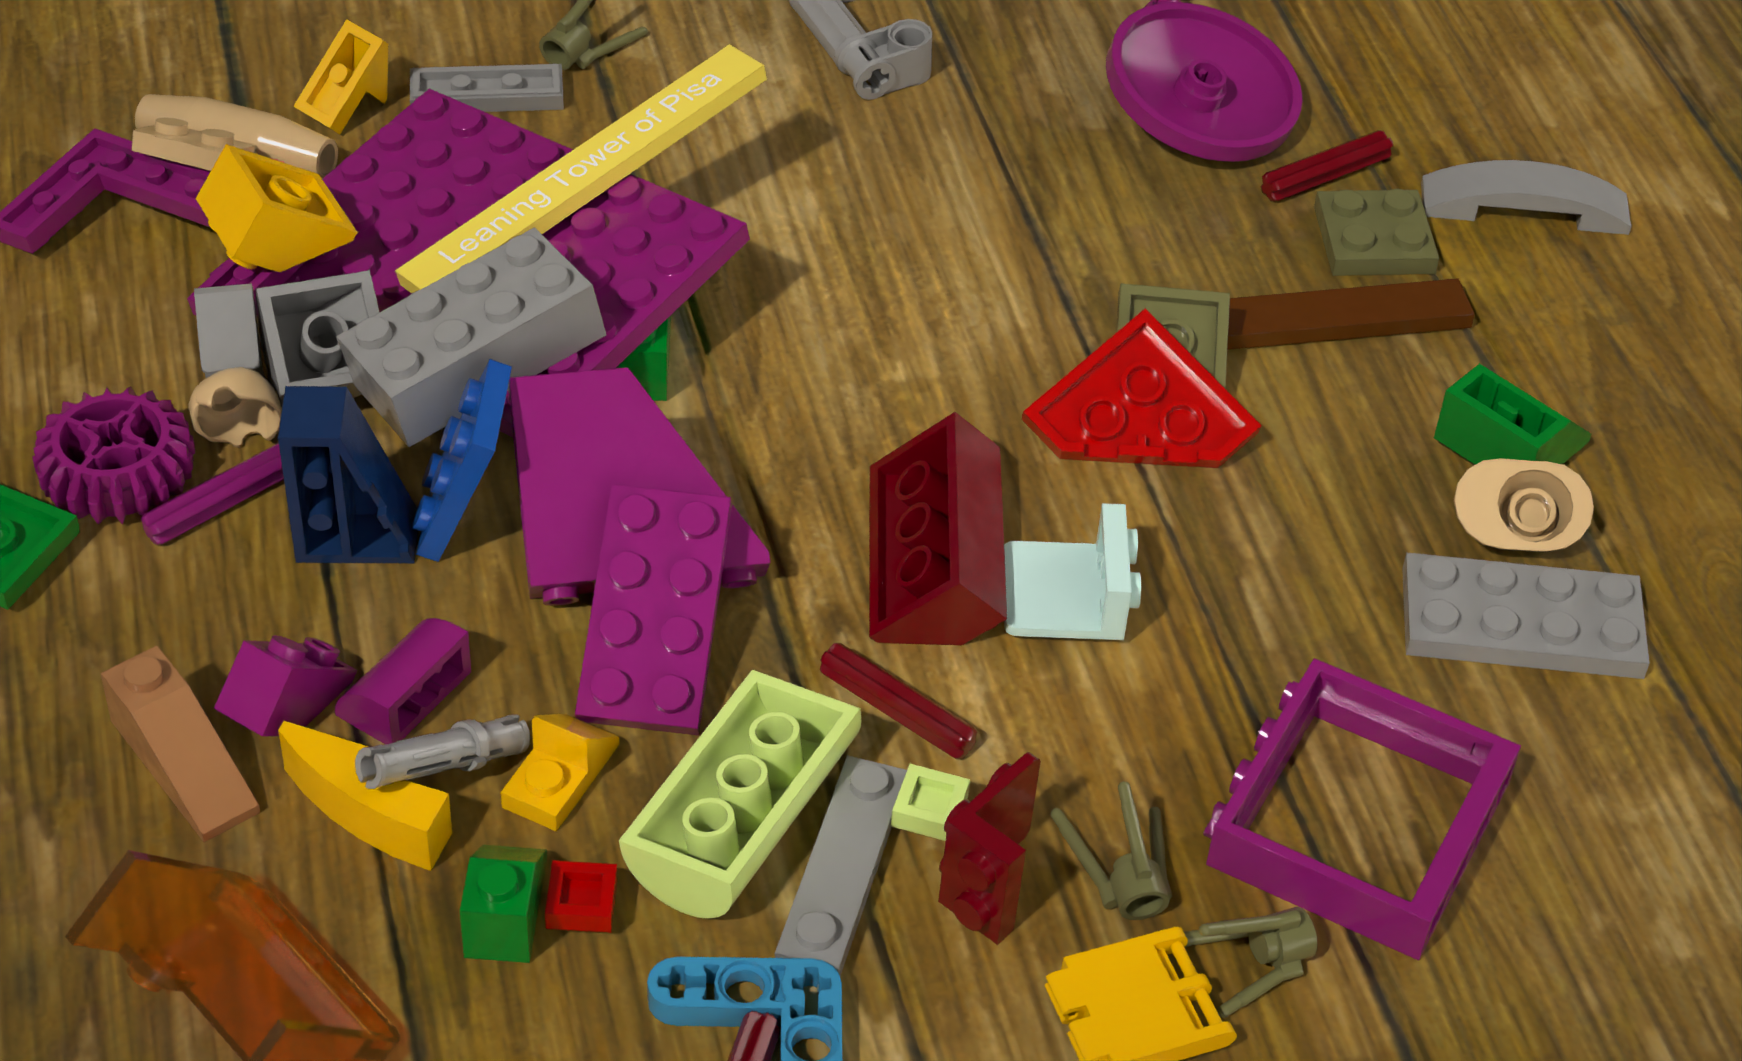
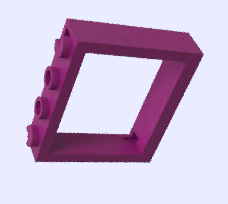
(1395, 724)

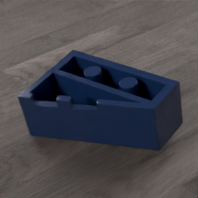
(340, 483)

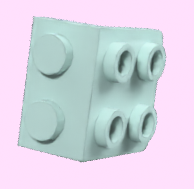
(1074, 586)

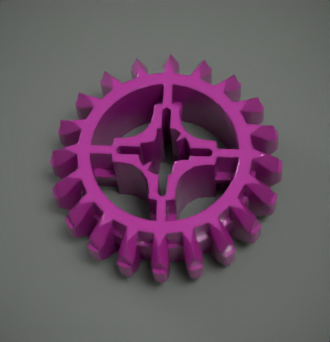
(128, 452)

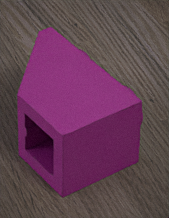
(282, 683)

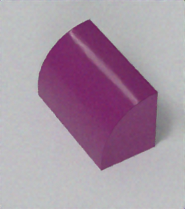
(408, 681)

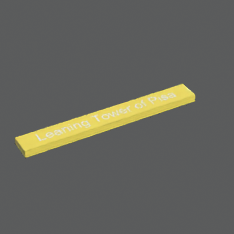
(592, 165)

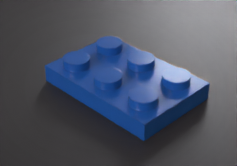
(467, 452)

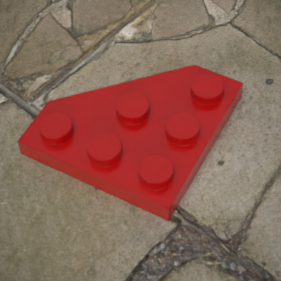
(1141, 404)

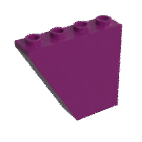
(575, 441)

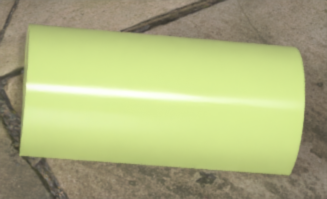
(736, 793)

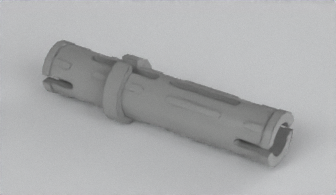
(463, 746)

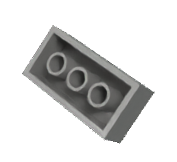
(506, 306)

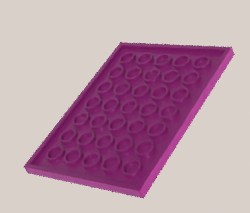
(453, 161)

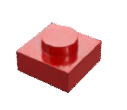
(581, 896)

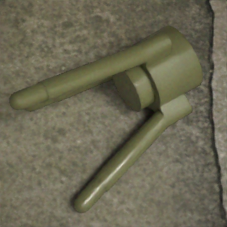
(570, 40)
(1137, 883)
(1274, 939)

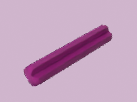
(213, 496)

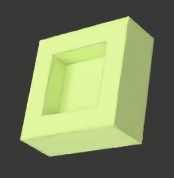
(927, 800)

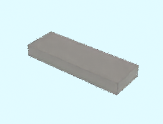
(494, 87)

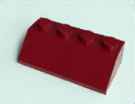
(937, 538)

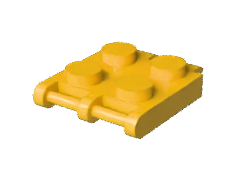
(1133, 1006)

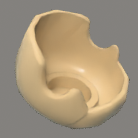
(235, 406)

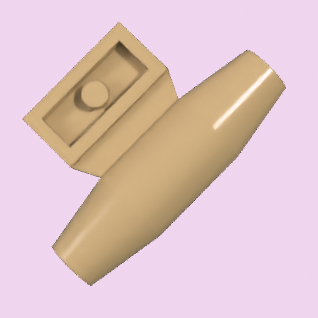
(198, 128)

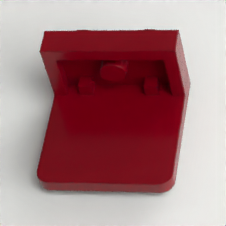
(982, 850)

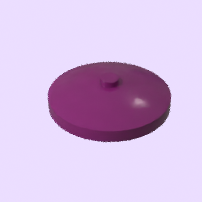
(1203, 81)

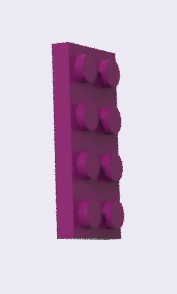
(654, 609)

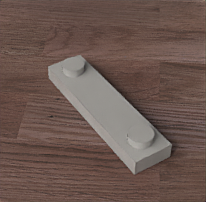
(842, 864)

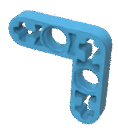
(782, 996)

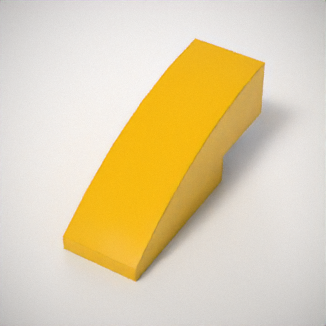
(395, 818)

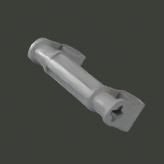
(885, 57)

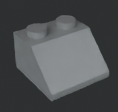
(301, 327)

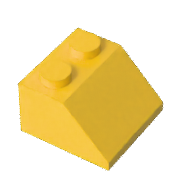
(271, 211)

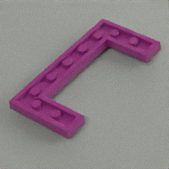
(110, 164)

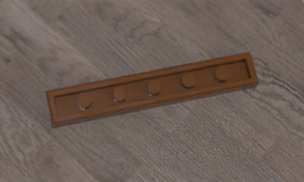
(1348, 313)

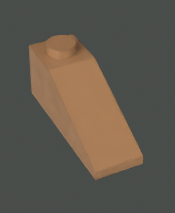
(177, 743)

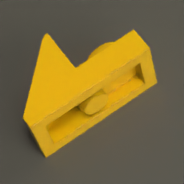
(348, 70)
(558, 769)

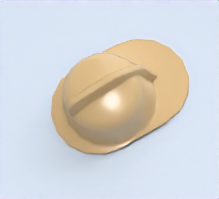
(1523, 504)

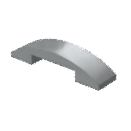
(1527, 186)

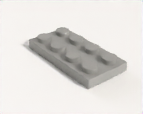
(1524, 615)

